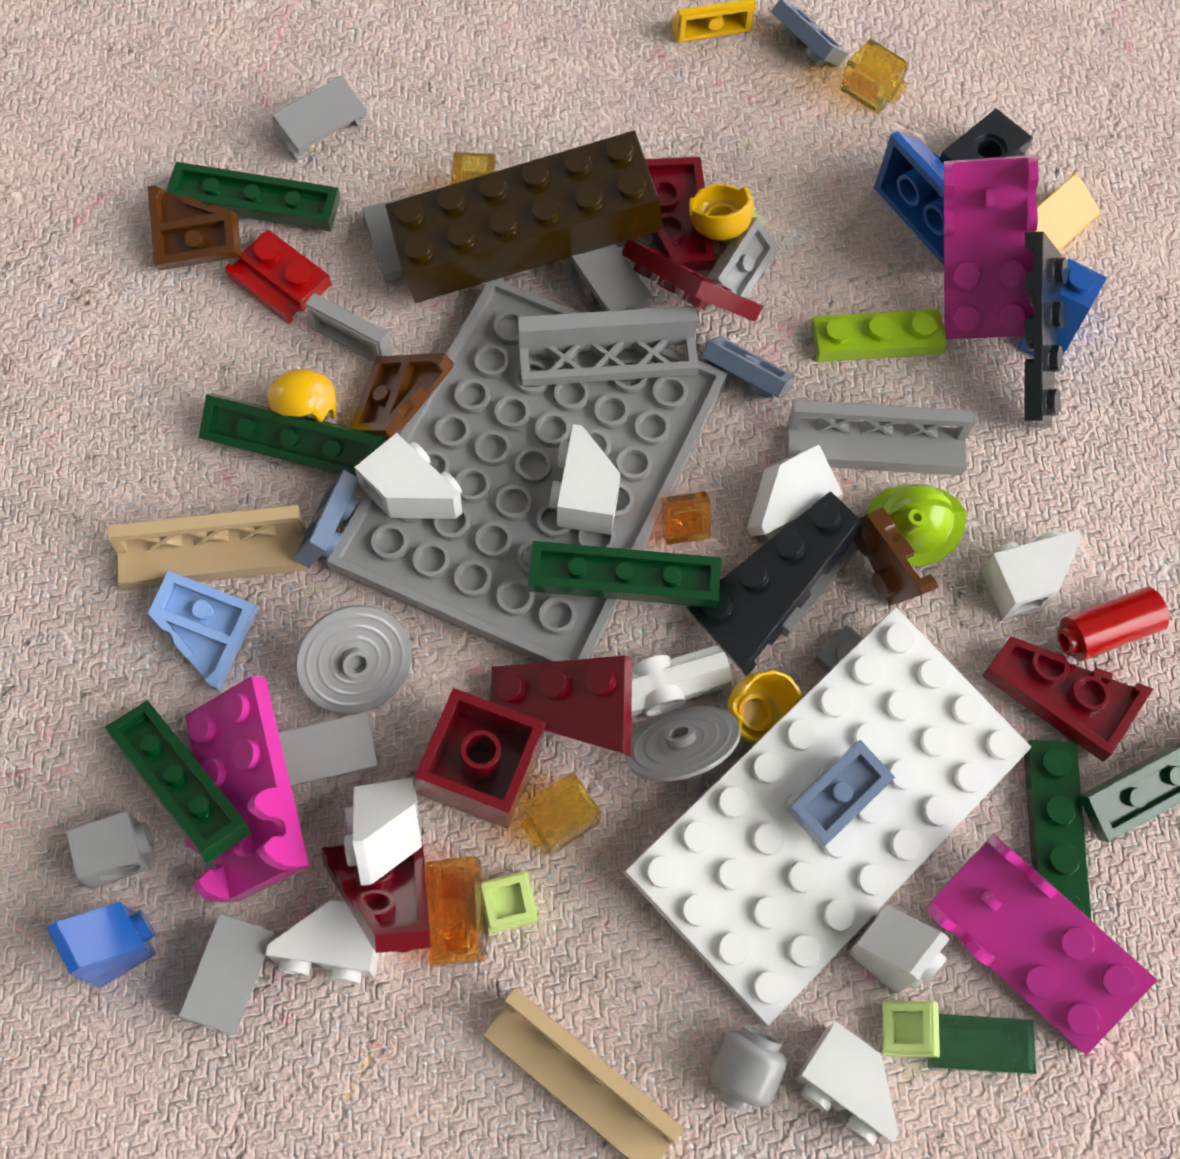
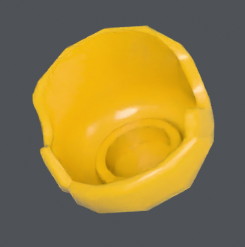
(721, 211)
(301, 394)
(761, 701)

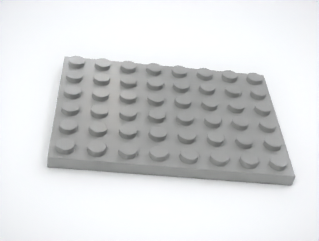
(504, 455)

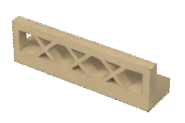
(208, 546)
(581, 1080)

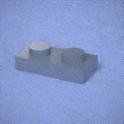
(797, 24)
(762, 375)
(321, 533)
(840, 793)

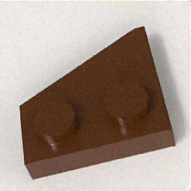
(190, 231)
(398, 390)
(888, 557)

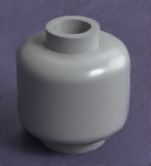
(748, 1068)

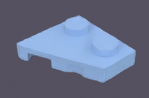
(203, 624)

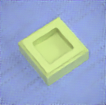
(508, 903)
(910, 1028)

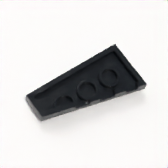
(1041, 330)
(776, 580)

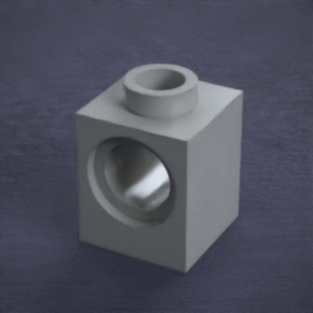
(110, 849)

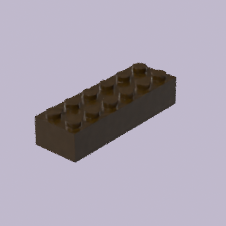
(524, 216)

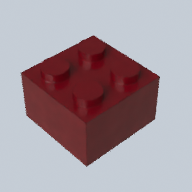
(479, 758)

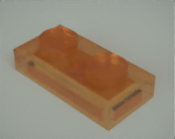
(455, 911)

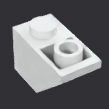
(406, 484)
(588, 486)
(790, 490)
(1029, 574)
(382, 827)
(328, 942)
(899, 950)
(851, 1080)

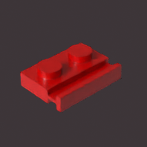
(278, 276)

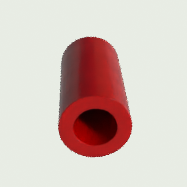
(1113, 624)

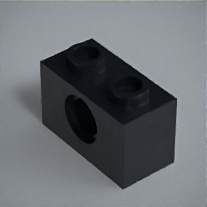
(990, 138)

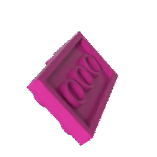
(985, 256)
(243, 755)
(1040, 944)

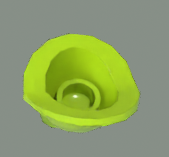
(926, 518)

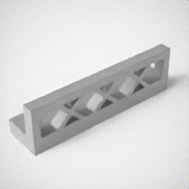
(604, 332)
(879, 440)

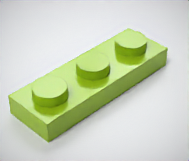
(878, 335)

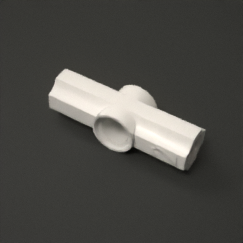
(667, 683)

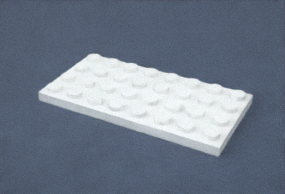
(754, 884)

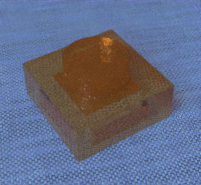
(686, 518)

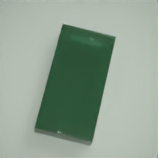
(985, 1045)

